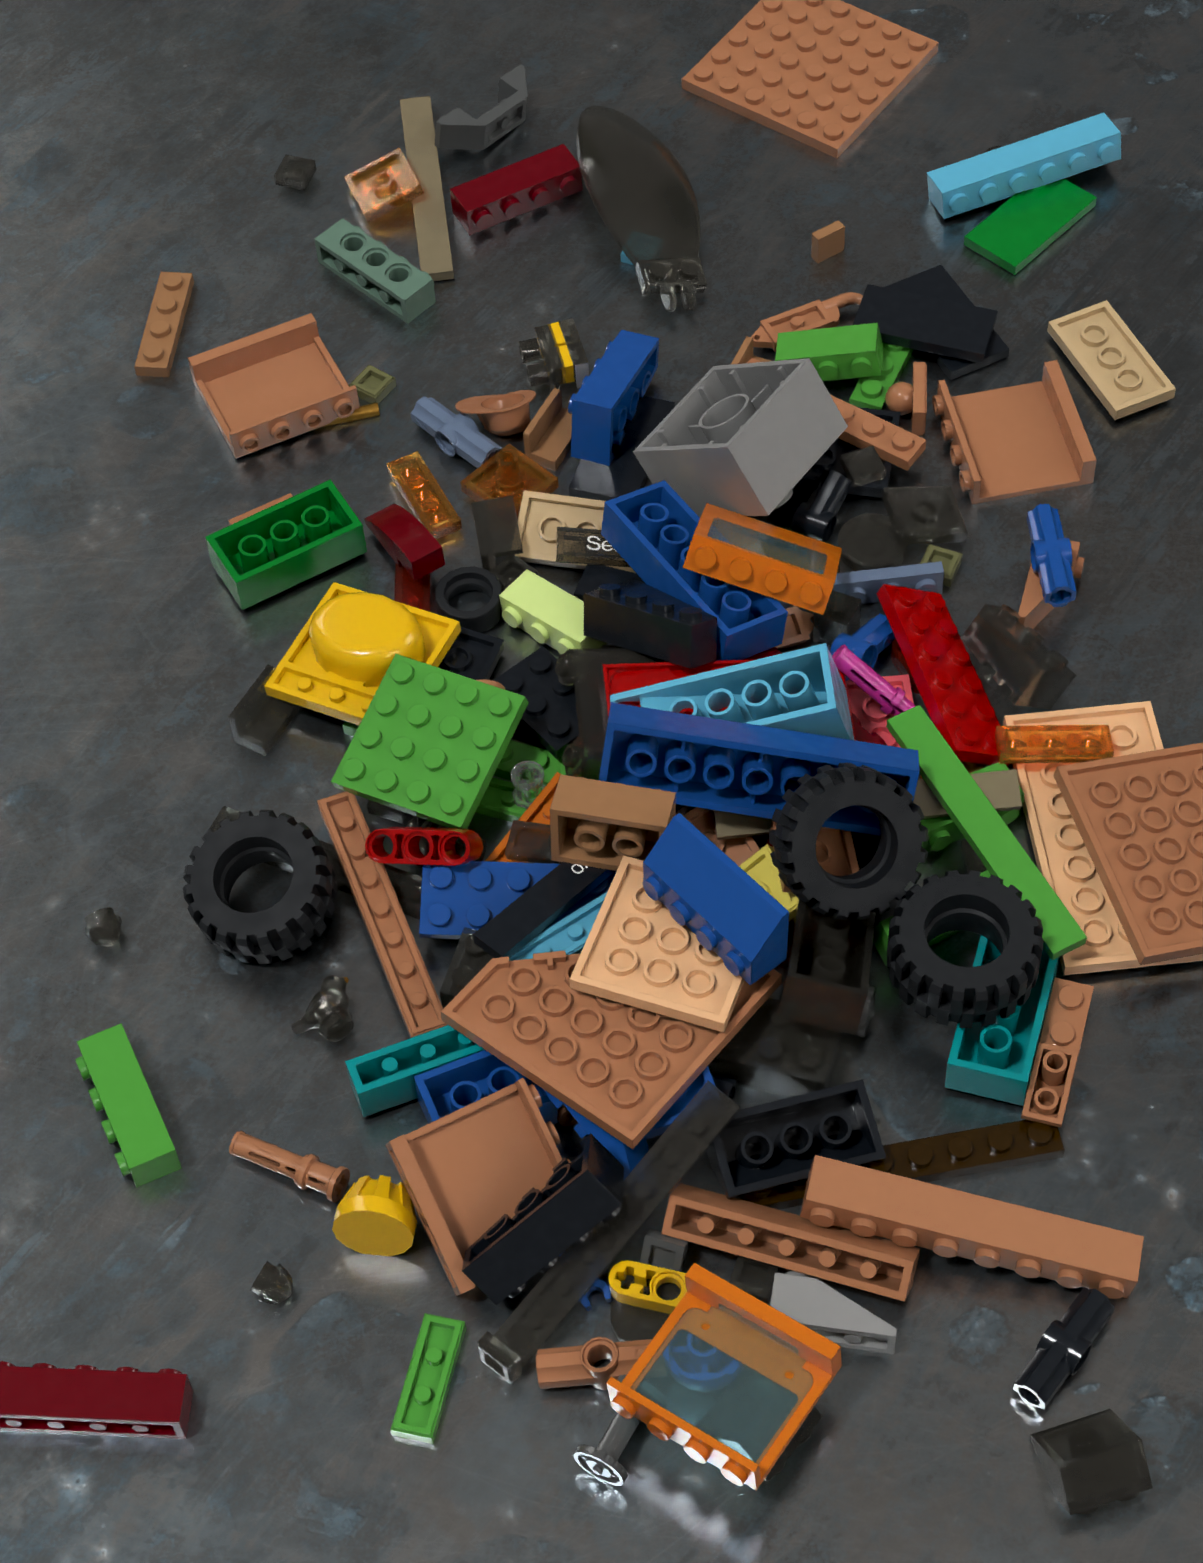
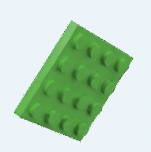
(430, 742)

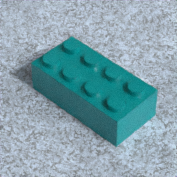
(1000, 1056)

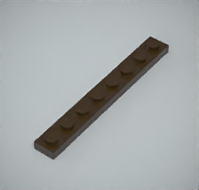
(946, 1157)

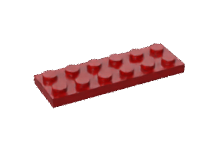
(942, 671)

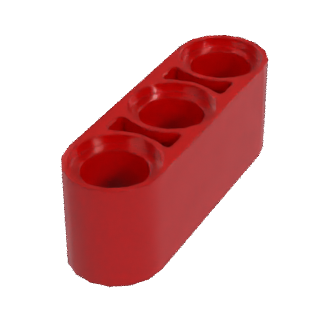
(407, 849)

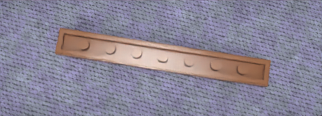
(382, 915)

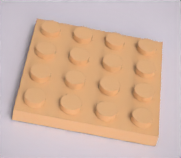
(650, 960)

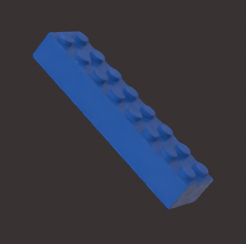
(737, 763)

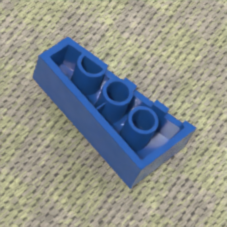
(611, 395)

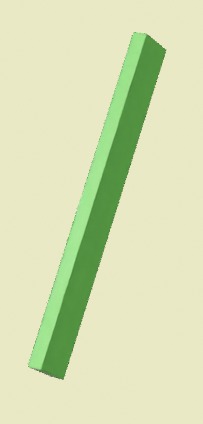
(985, 828)

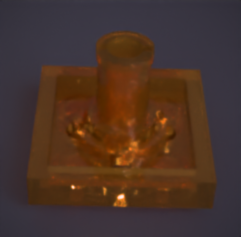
(504, 475)

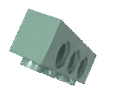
(375, 270)

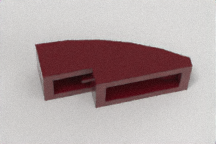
(406, 540)

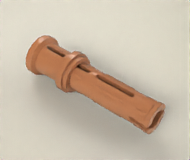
(306, 1170)

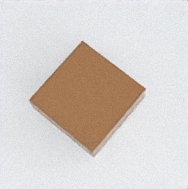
(828, 241)

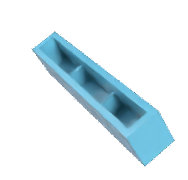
(1024, 165)

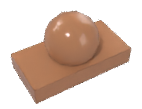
(911, 398)

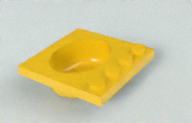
(349, 648)

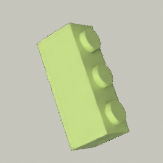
(546, 613)

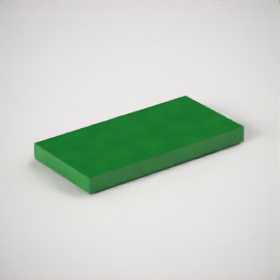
(1029, 224)

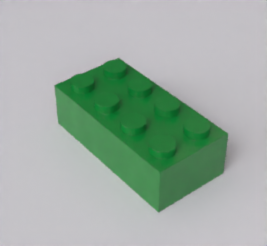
(286, 544)

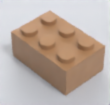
(604, 820)

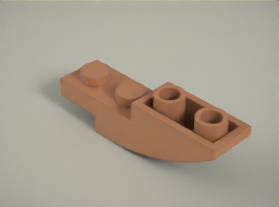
(1057, 1052)

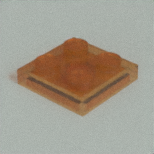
(384, 185)

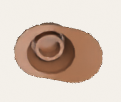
(500, 413)

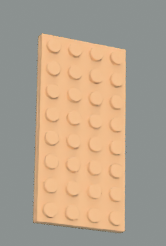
(1059, 846)

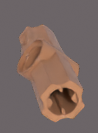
(575, 1364)

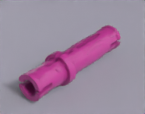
(890, 699)

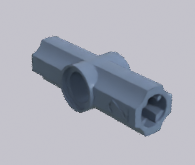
(454, 432)

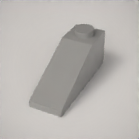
(831, 1313)

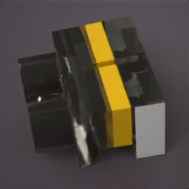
(559, 354)

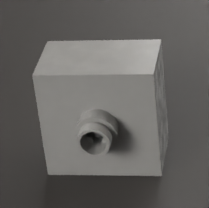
(744, 436)

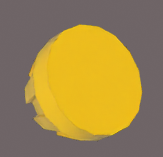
(376, 1217)

